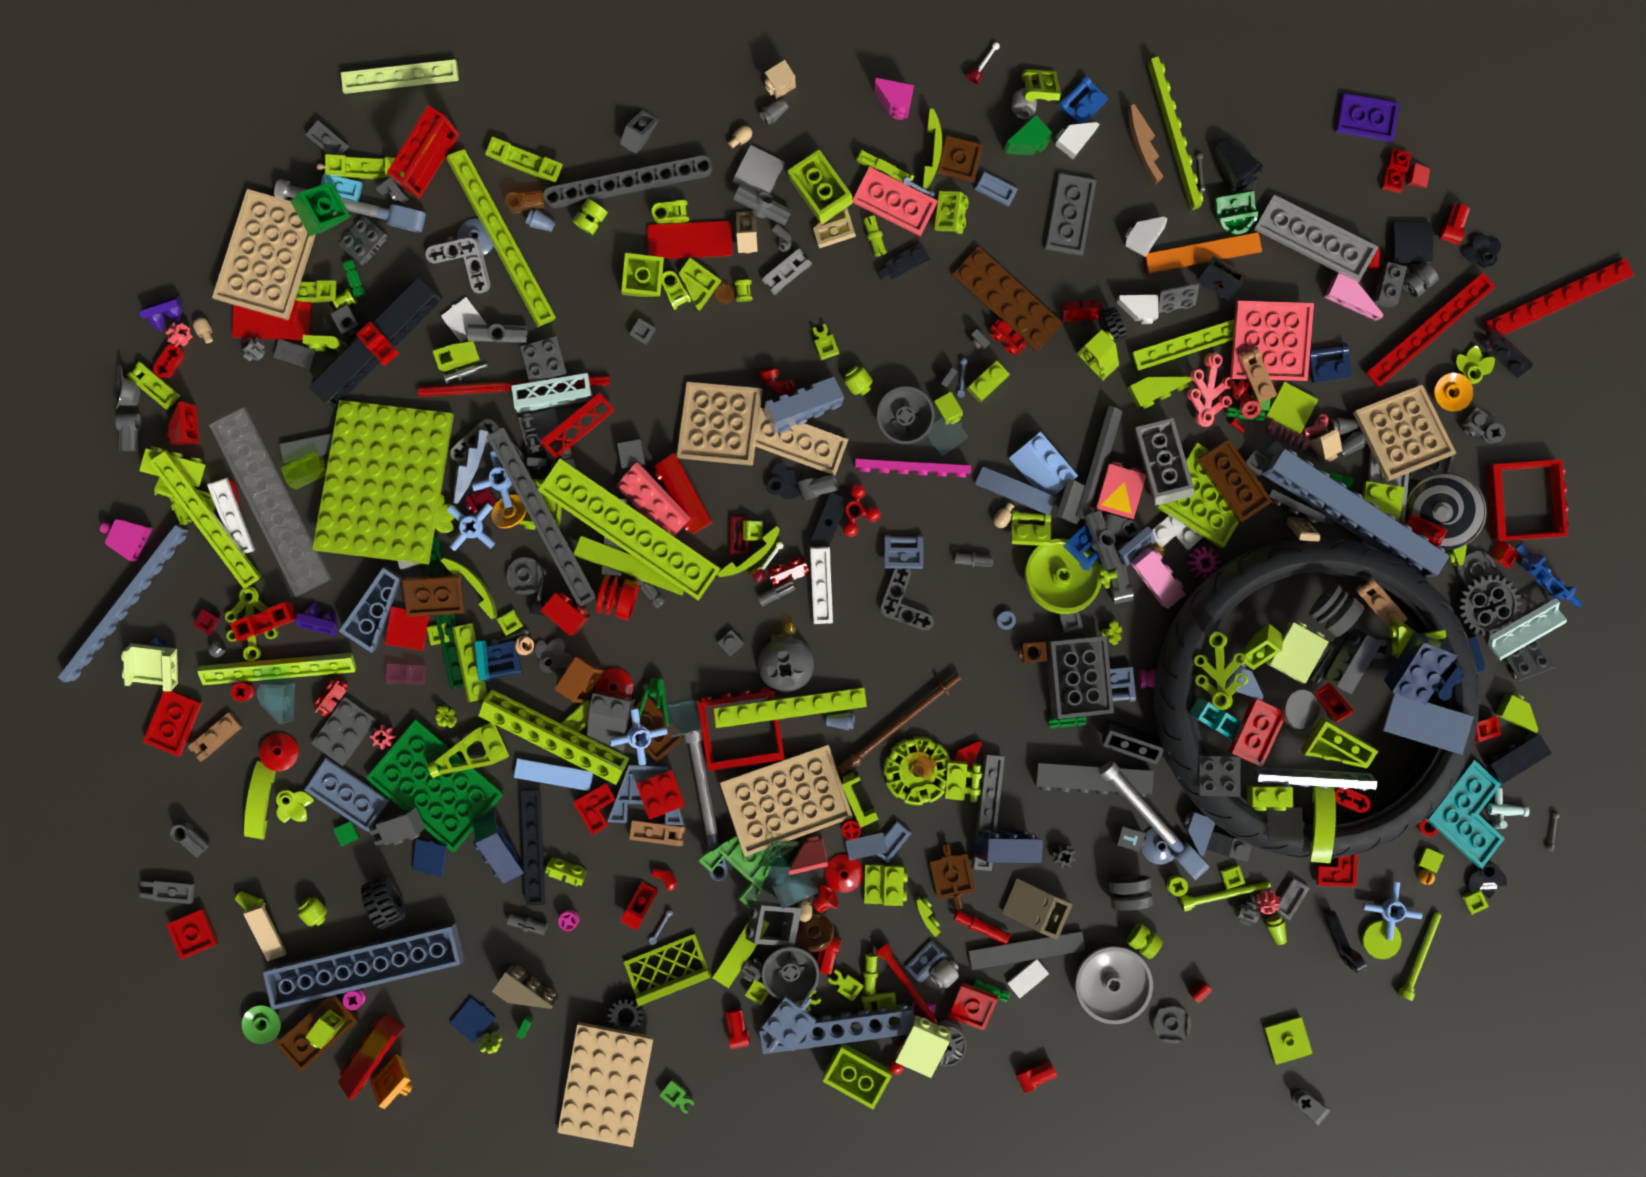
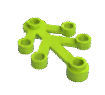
(249, 605)
(1220, 674)

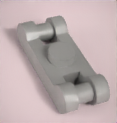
(786, 271)

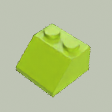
(642, 275)

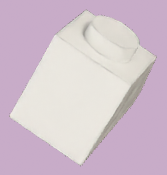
(1075, 137)
(1145, 234)
(1140, 307)

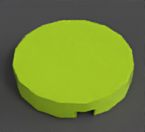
(1375, 942)

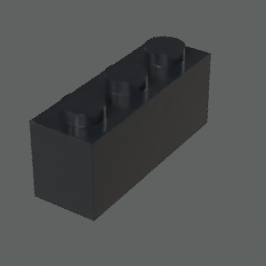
(1352, 660)
(1132, 742)
(1517, 757)

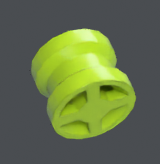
(1173, 883)

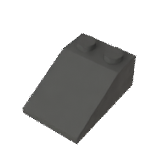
(609, 718)

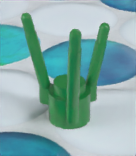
(656, 689)

